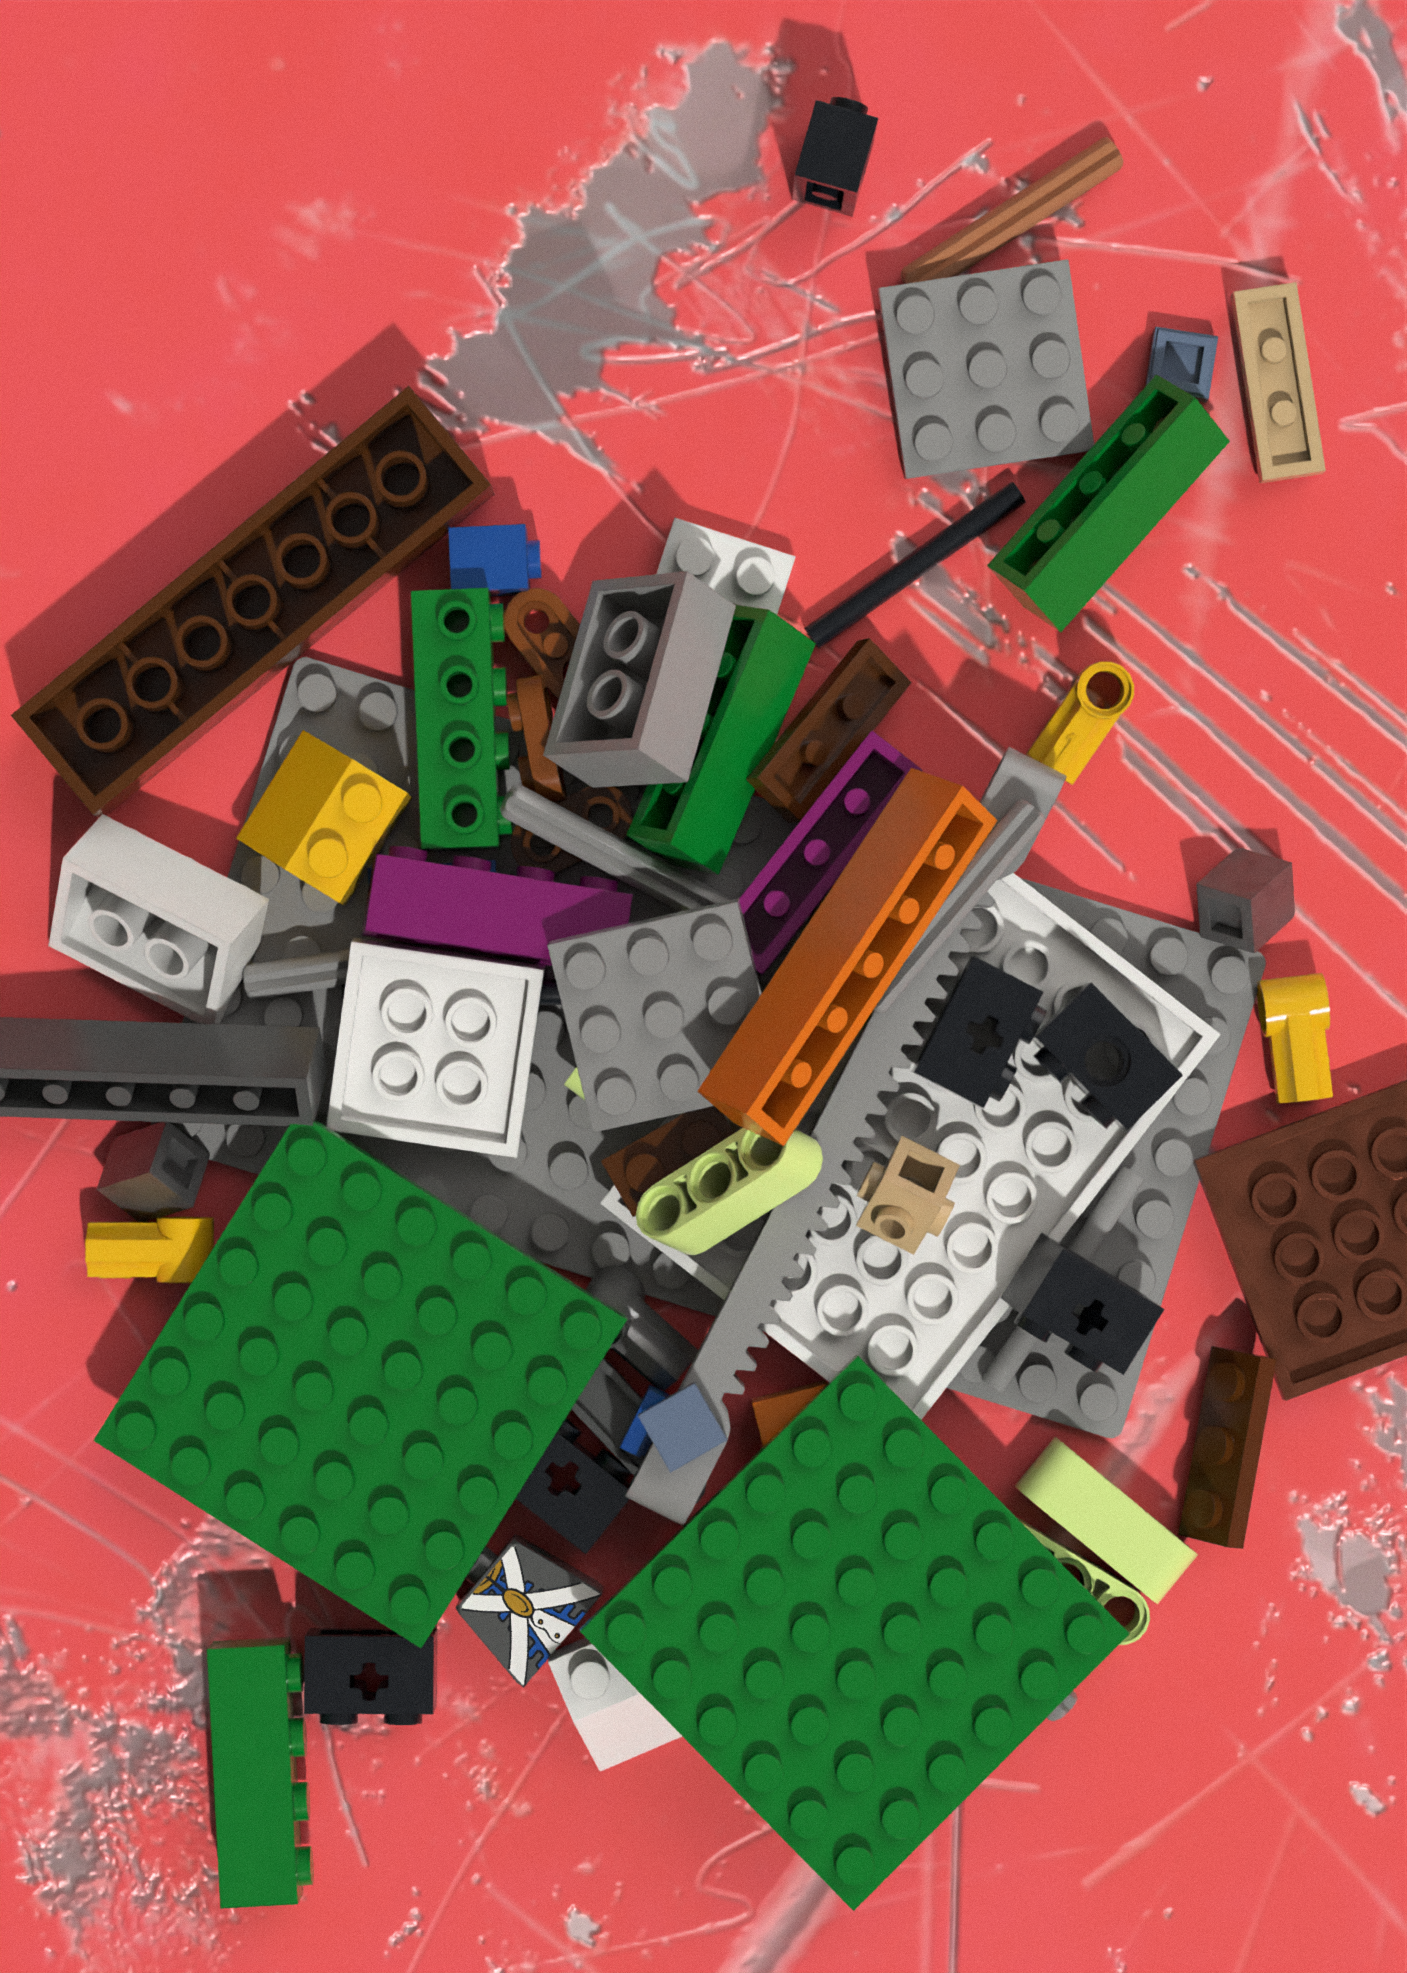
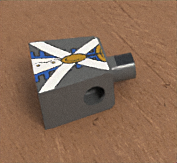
(525, 1604)

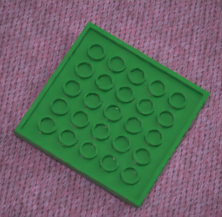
(360, 1379)
(854, 1632)

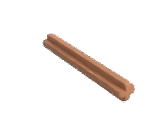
(1017, 214)

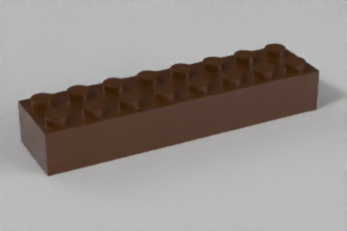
(254, 603)

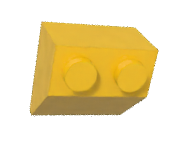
(324, 817)

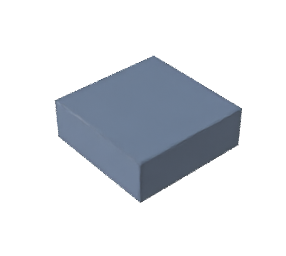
(1183, 360)
(682, 1427)

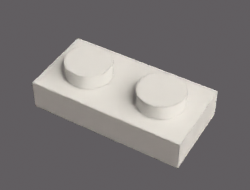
(729, 565)

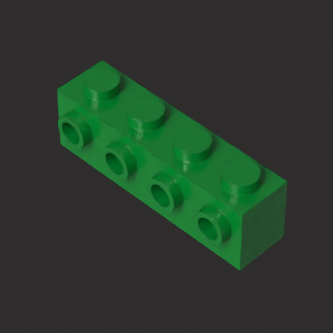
(1109, 508)
(751, 698)
(457, 718)
(257, 1772)

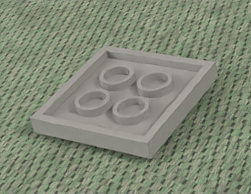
(986, 369)
(654, 1008)

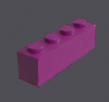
(820, 848)
(484, 910)

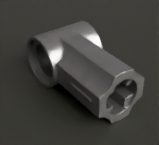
(646, 1337)

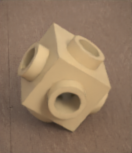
(907, 1195)

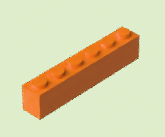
(847, 955)

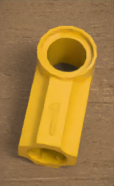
(1078, 725)
(1295, 1018)
(163, 1249)

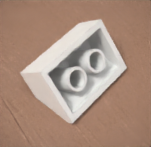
(156, 920)
(606, 1706)

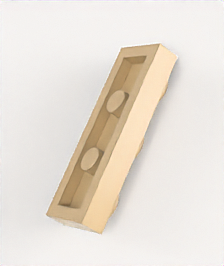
(1278, 382)

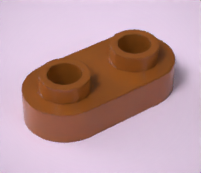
(551, 649)
(532, 712)

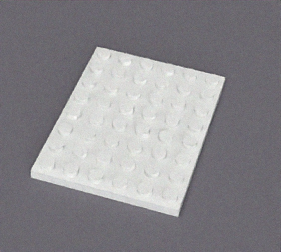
(1020, 1173)

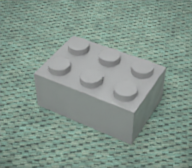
(640, 680)

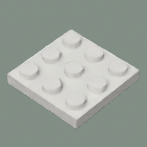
(435, 1047)

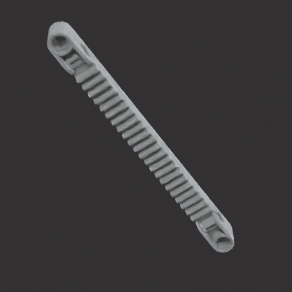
(835, 1131)

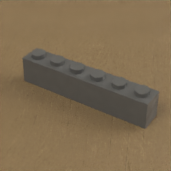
(160, 1071)

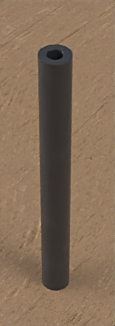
(915, 565)

